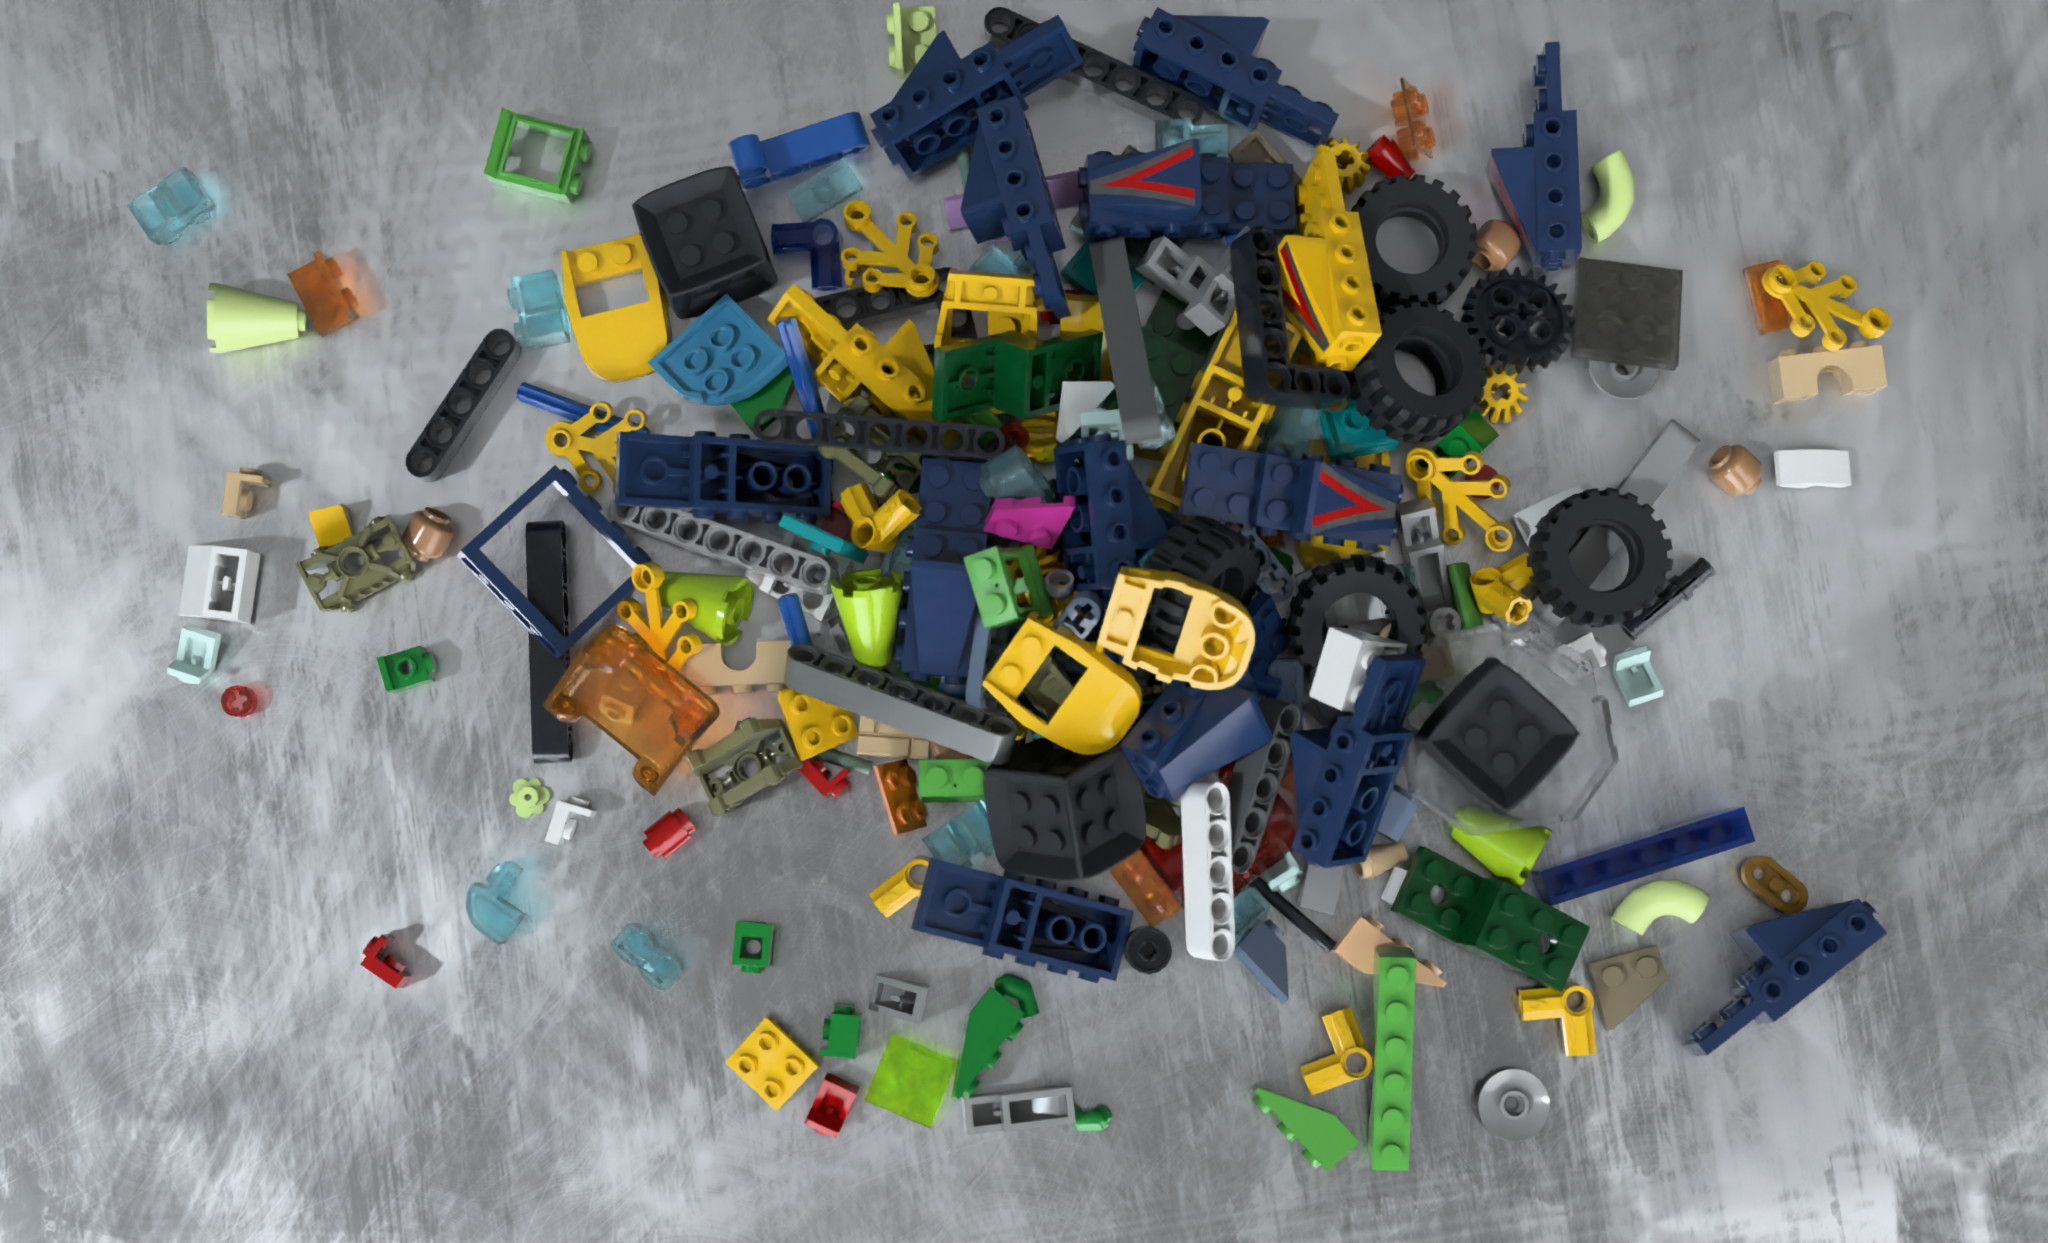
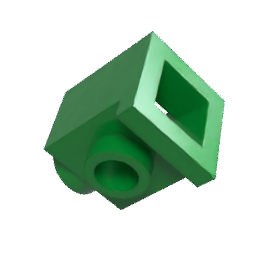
(422, 669)
(744, 933)
(842, 1032)

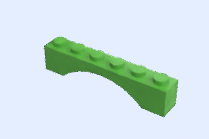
(1393, 1058)

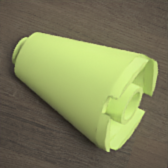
(250, 319)

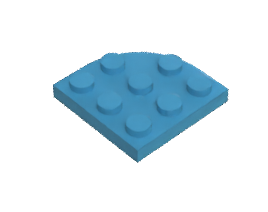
(720, 357)

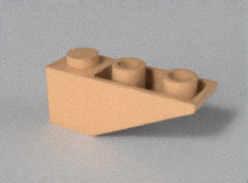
(1358, 944)

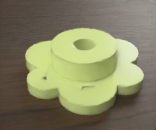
(539, 796)

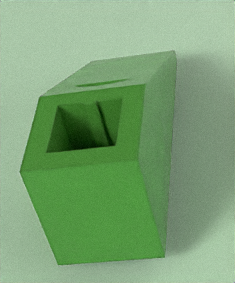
(1316, 1128)

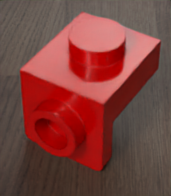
(831, 1105)

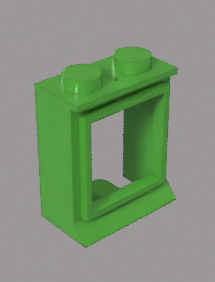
(569, 178)
(999, 603)
(952, 780)

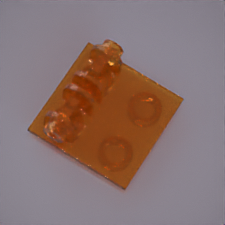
(1409, 109)

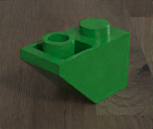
(1470, 435)

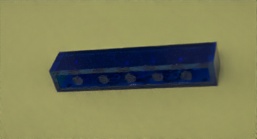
(1643, 856)

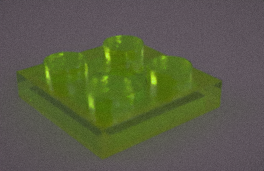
(911, 1080)

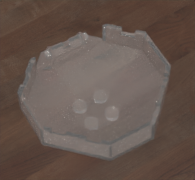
(1558, 675)

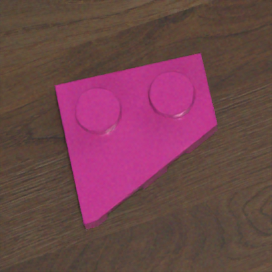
(1029, 519)

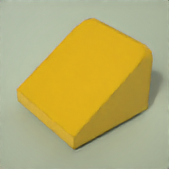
(331, 524)

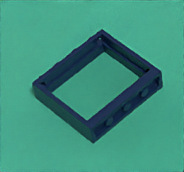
(513, 598)

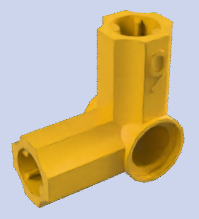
(874, 526)
(1498, 590)
(898, 888)
(1576, 1024)
(1332, 1069)

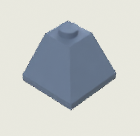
(1265, 958)

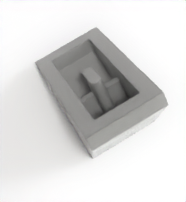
(899, 998)

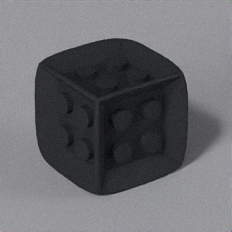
(704, 241)
(1497, 735)
(1064, 811)

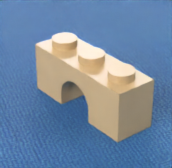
(1857, 368)
(710, 671)

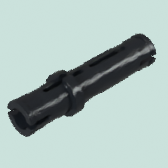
(1694, 575)

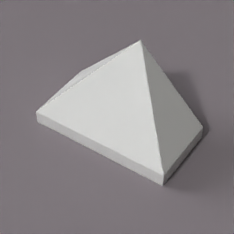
(1076, 399)

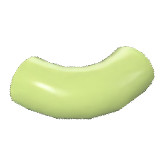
(1614, 198)
(1660, 899)

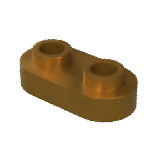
(1773, 883)

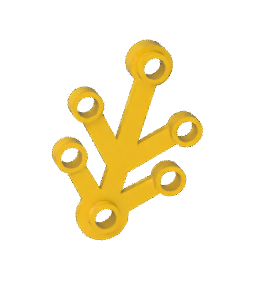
(859, 219)
(1784, 284)
(602, 447)
(1456, 494)
(648, 578)

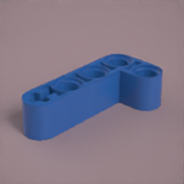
(798, 150)

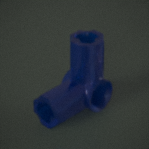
(802, 239)

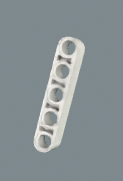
(1208, 871)

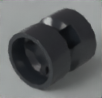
(1147, 949)

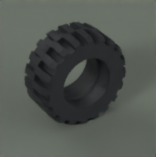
(1441, 215)
(1448, 354)
(1640, 536)
(1204, 553)
(1349, 577)

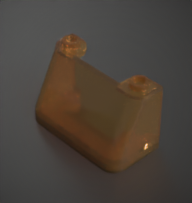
(635, 702)

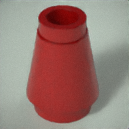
(1388, 158)

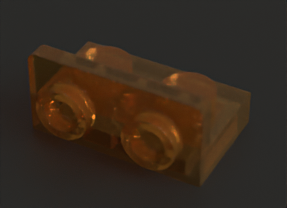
(323, 294)
(1145, 888)

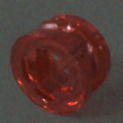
(1014, 431)
(248, 706)

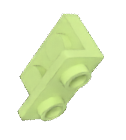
(913, 33)

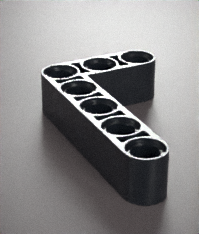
(898, 307)
(1263, 333)

